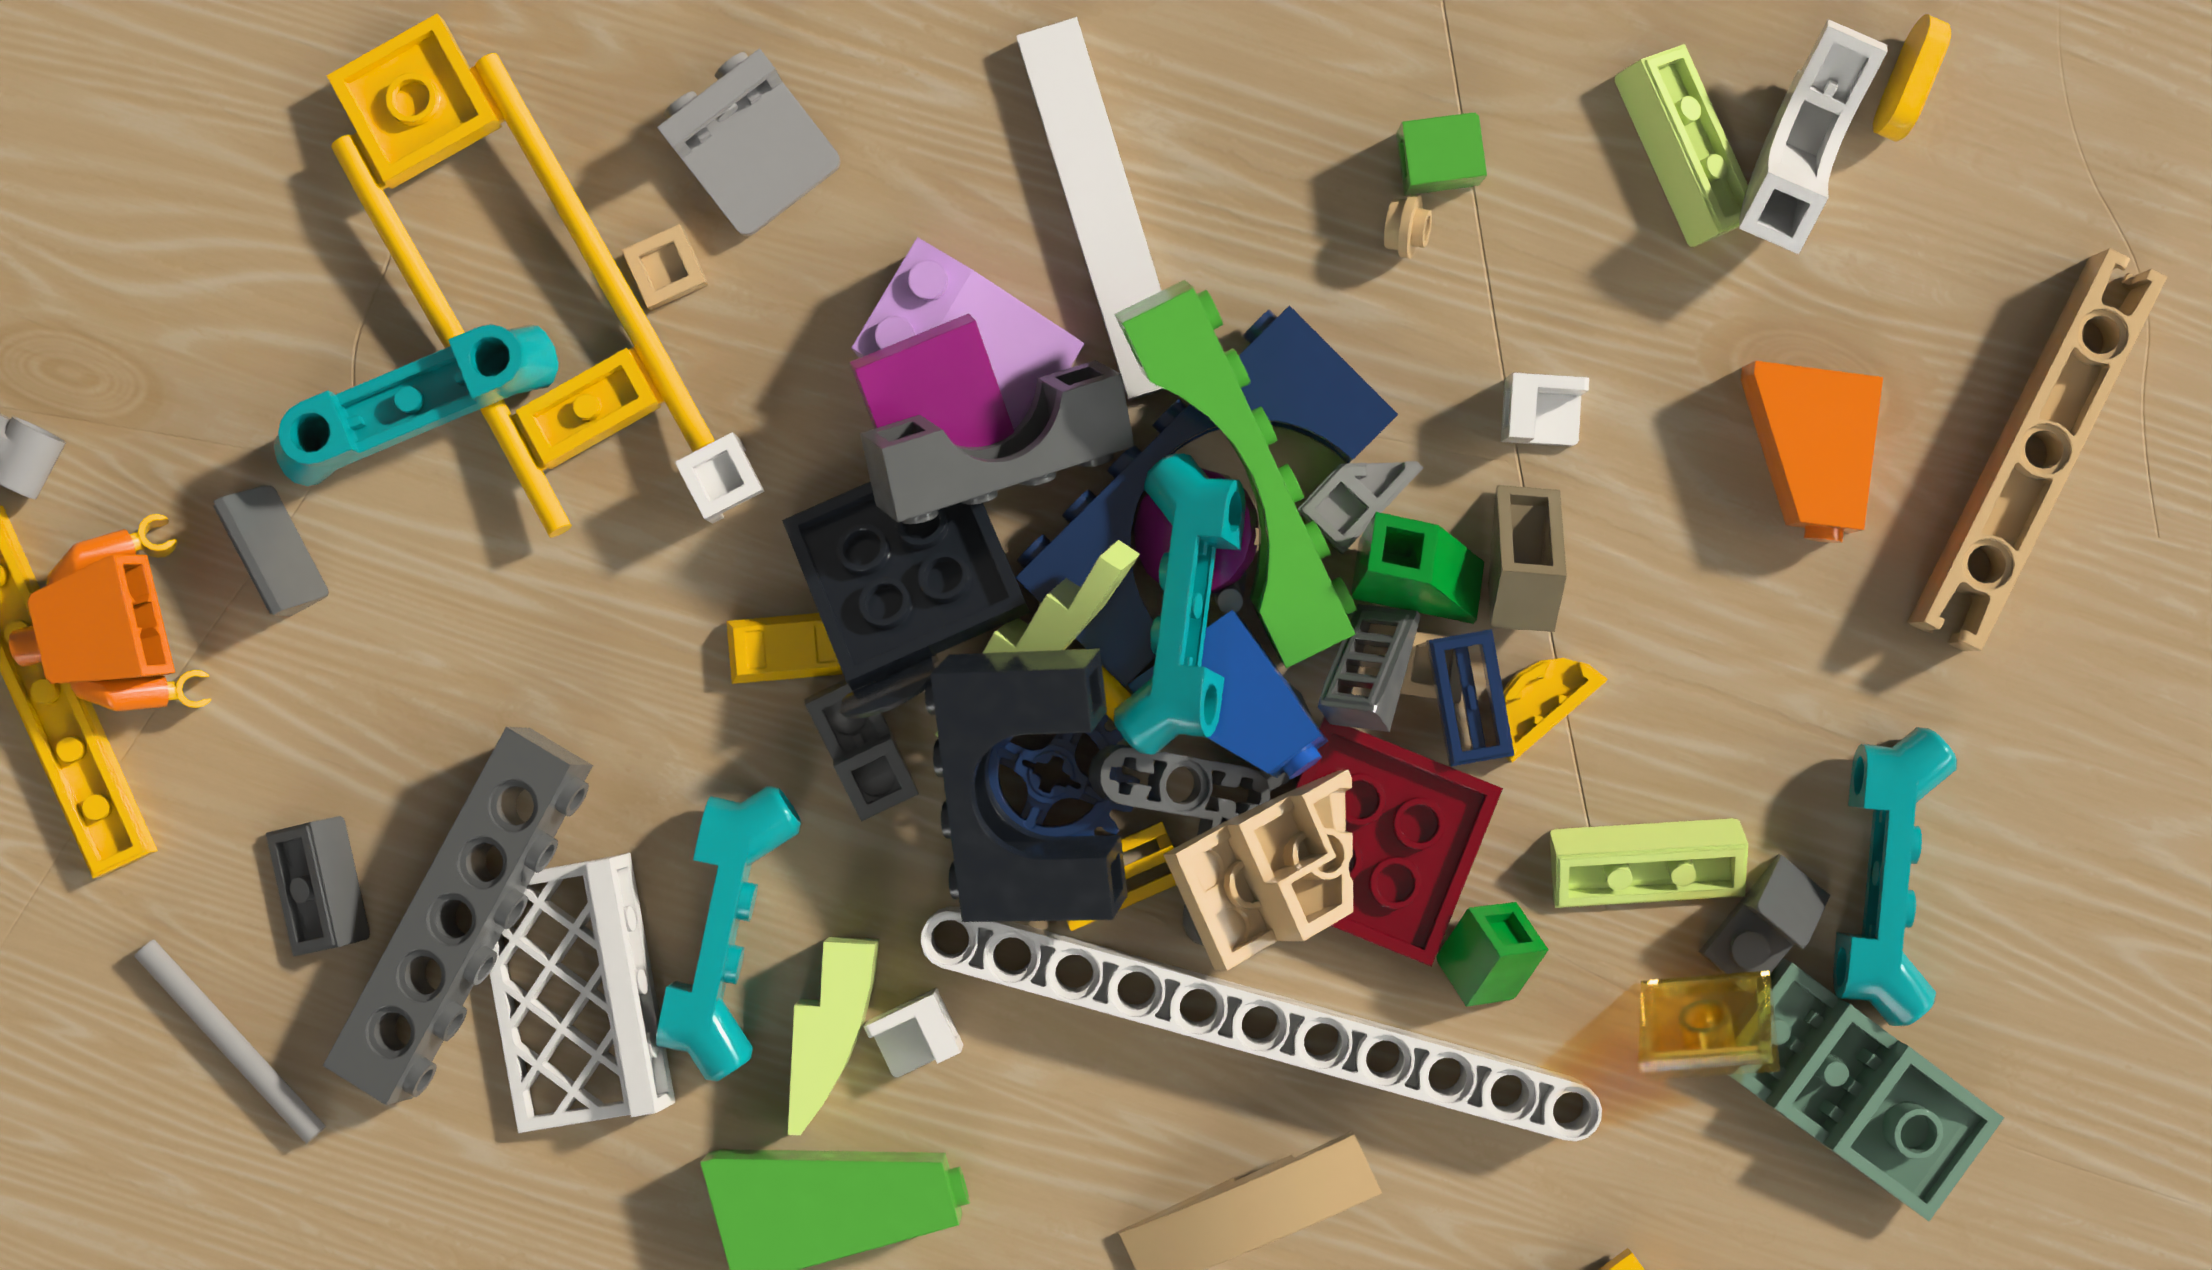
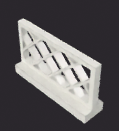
(627, 999)

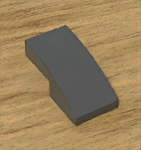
(861, 753)

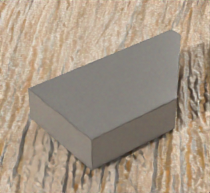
(1352, 496)

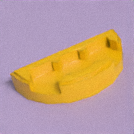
(1544, 696)

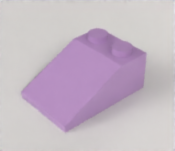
(938, 289)

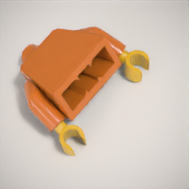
(104, 624)

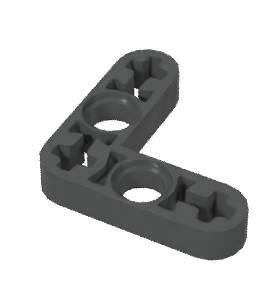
(1135, 794)

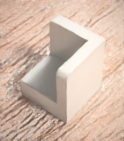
(1542, 409)
(719, 477)
(915, 1034)

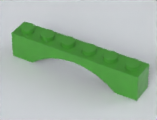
(1291, 589)

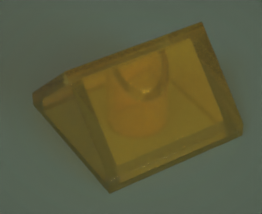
(1707, 1026)

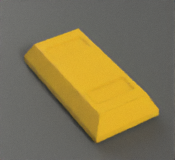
(780, 649)

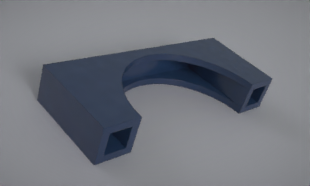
(1301, 390)

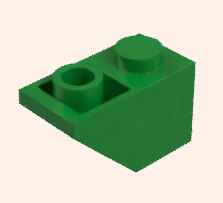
(1417, 569)

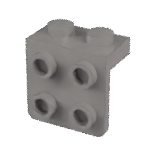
(749, 142)

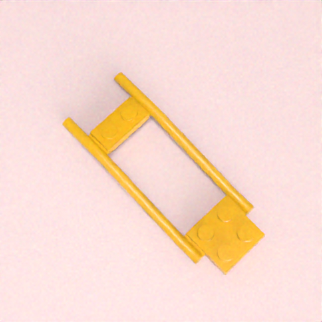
(417, 107)

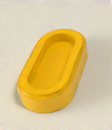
(1912, 78)

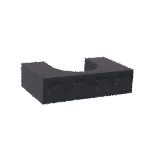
(997, 864)

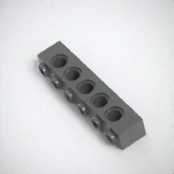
(368, 1045)

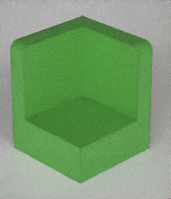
(1441, 153)

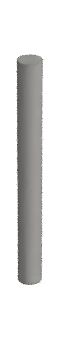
(229, 1041)

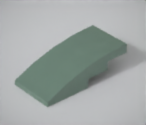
(1869, 1095)

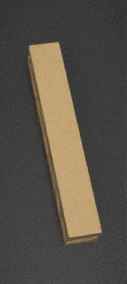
(2058, 408)

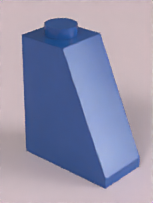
(1259, 709)

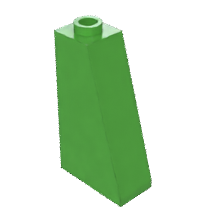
(826, 1204)

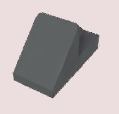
(1768, 921)

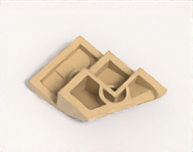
(1269, 872)

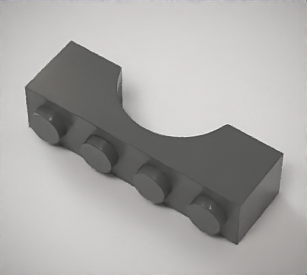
(1072, 421)

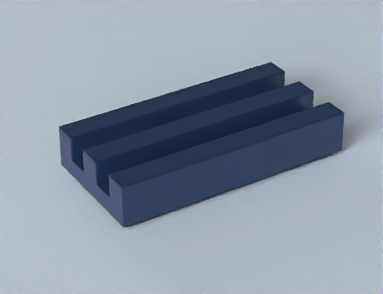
(1445, 701)

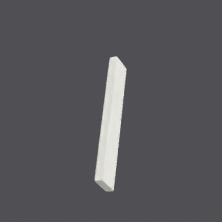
(1092, 182)

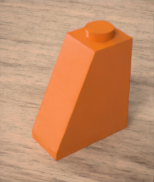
(1816, 443)

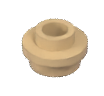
(1407, 225)

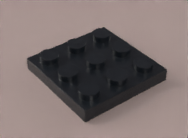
(901, 588)

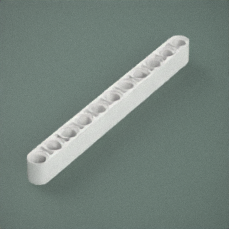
(1286, 1043)

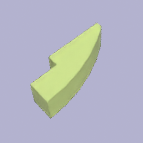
(829, 1027)

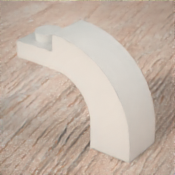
(1800, 149)

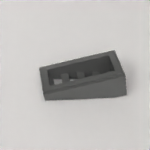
(1378, 708)

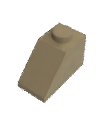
(1526, 559)

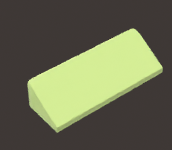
(1684, 143)
(1648, 862)

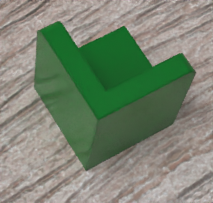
(1491, 953)

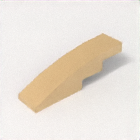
(1253, 1209)

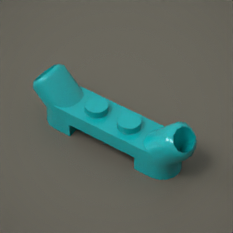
(466, 376)
(1181, 692)
(1874, 963)
(695, 1015)

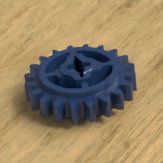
(1041, 800)

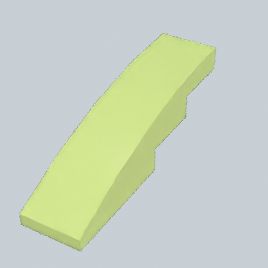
(1066, 607)

